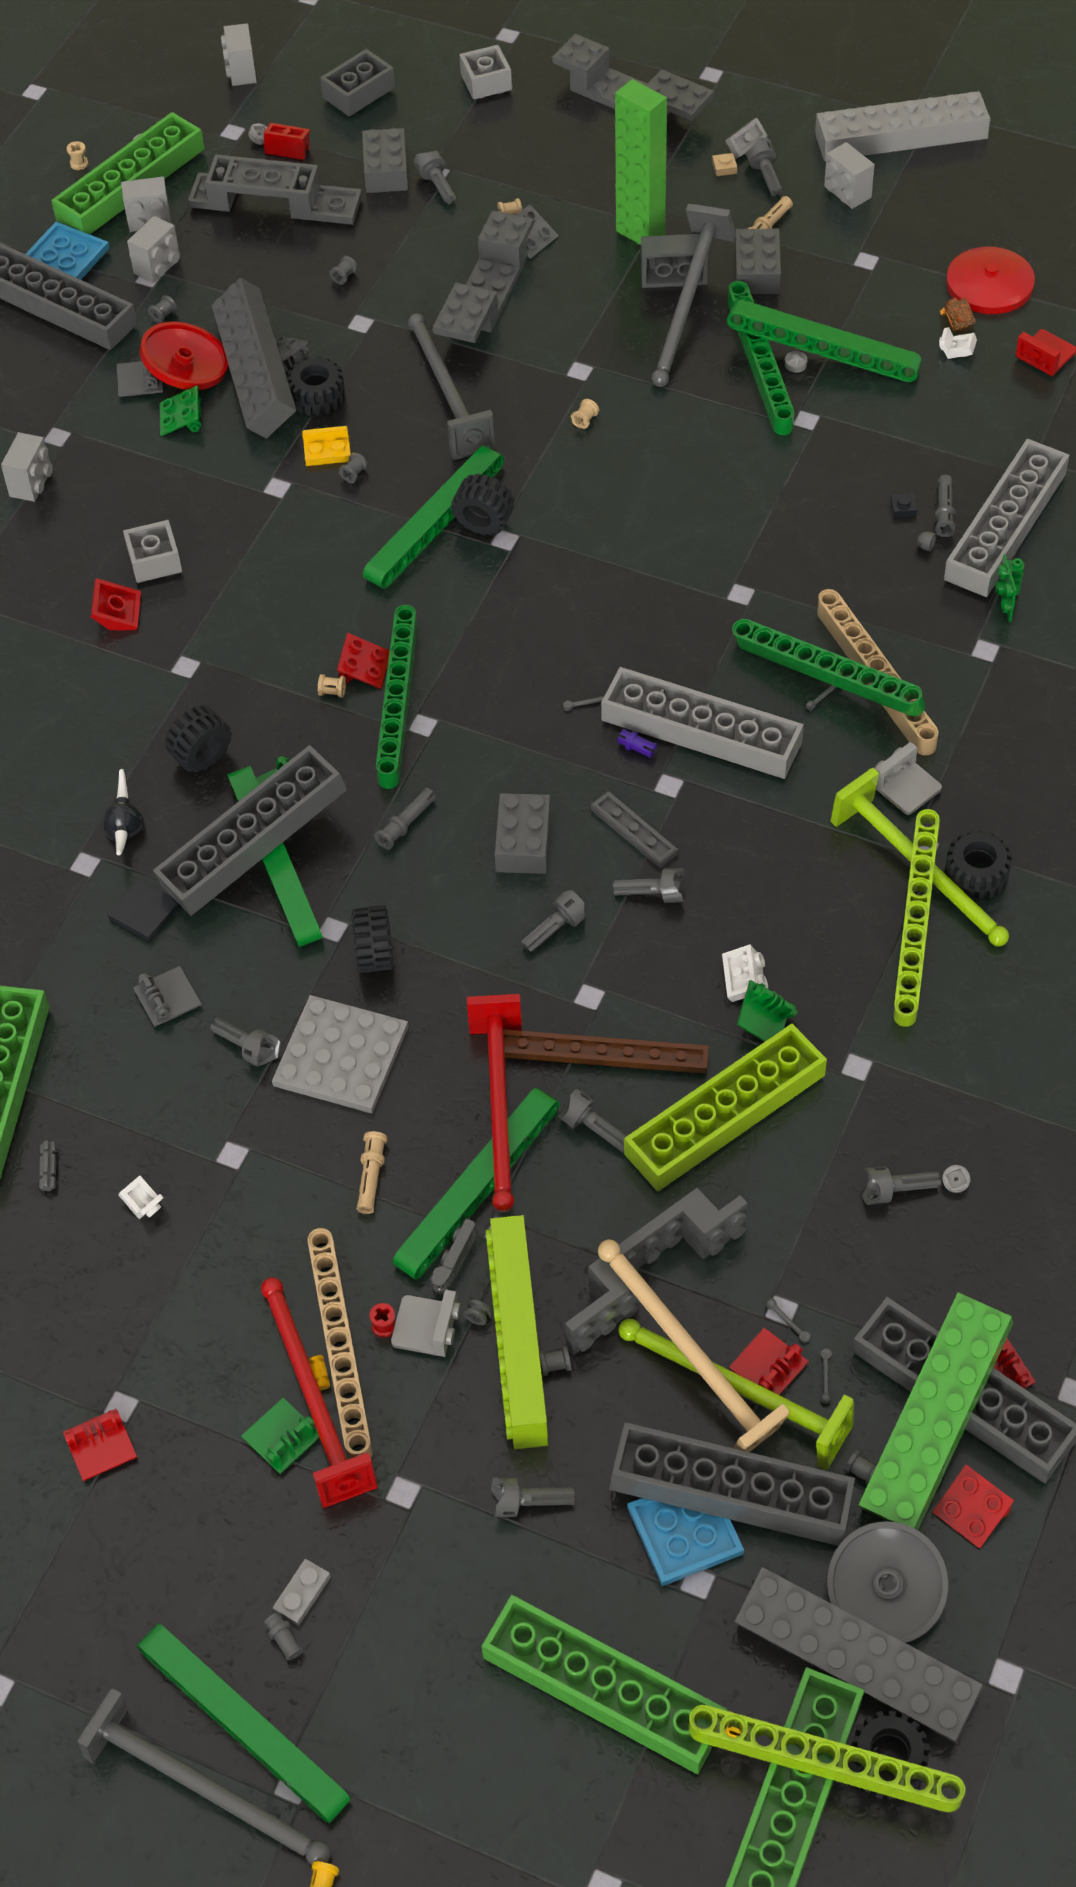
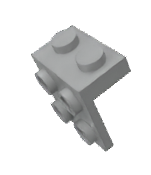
(905, 781)
(426, 1324)

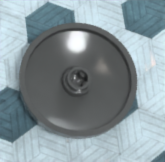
(890, 1579)

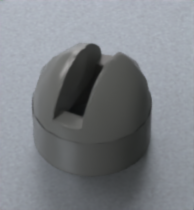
(926, 540)

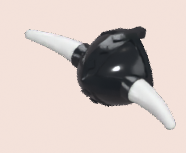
(122, 819)

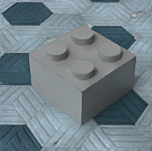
(238, 54)
(485, 72)
(849, 175)
(144, 200)
(153, 249)
(26, 467)
(152, 551)

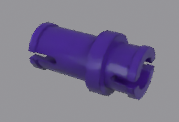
(636, 743)

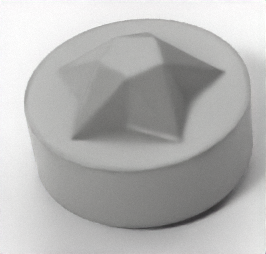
(256, 133)
(795, 361)
(956, 1179)

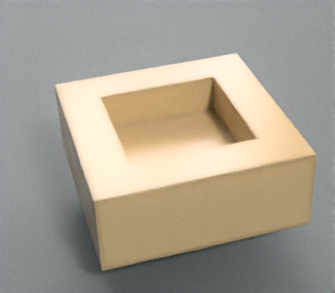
(724, 164)

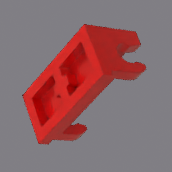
(286, 141)

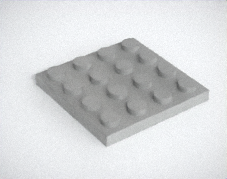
(340, 1054)

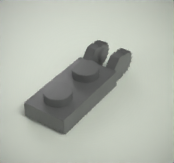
(454, 1258)

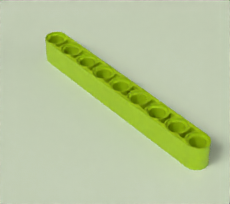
(916, 927)
(837, 1769)

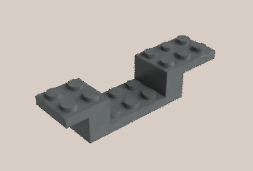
(596, 80)
(276, 179)
(500, 262)
(693, 1219)

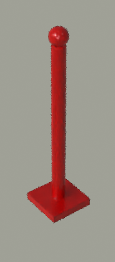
(490, 1016)
(344, 1477)

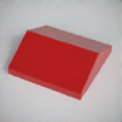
(115, 605)

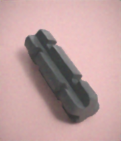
(47, 1166)

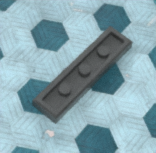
(634, 829)

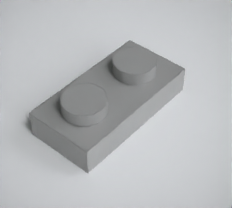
(745, 138)
(301, 1592)

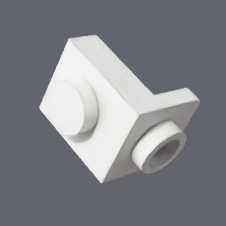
(957, 345)
(141, 1198)

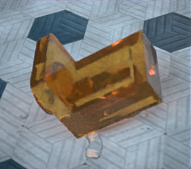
(958, 313)

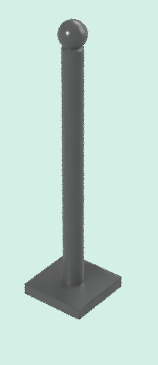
(710, 224)
(467, 431)
(105, 1727)

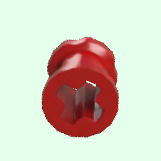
(382, 1320)

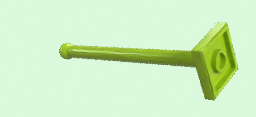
(858, 798)
(831, 1431)

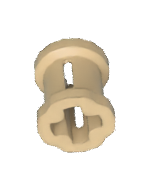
(76, 152)
(510, 207)
(587, 410)
(323, 687)

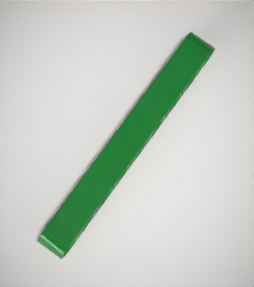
(824, 340)
(764, 369)
(427, 521)
(835, 674)
(396, 697)
(282, 873)
(472, 1187)
(244, 1723)

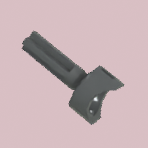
(761, 157)
(430, 166)
(667, 885)
(568, 909)
(254, 1045)
(581, 1112)
(882, 1185)
(511, 1496)

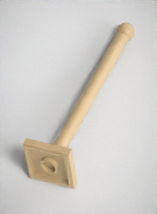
(756, 1429)

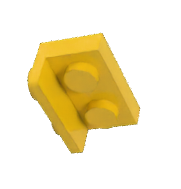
(326, 445)

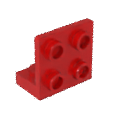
(1044, 351)

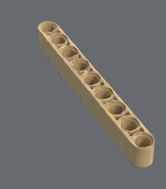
(862, 649)
(339, 1332)

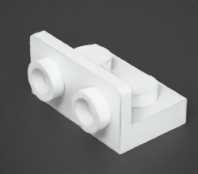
(739, 968)

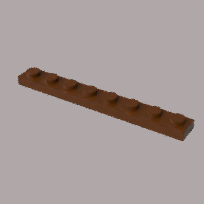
(606, 1051)

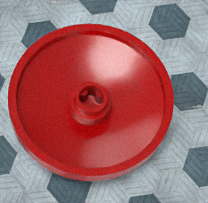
(991, 279)
(183, 355)

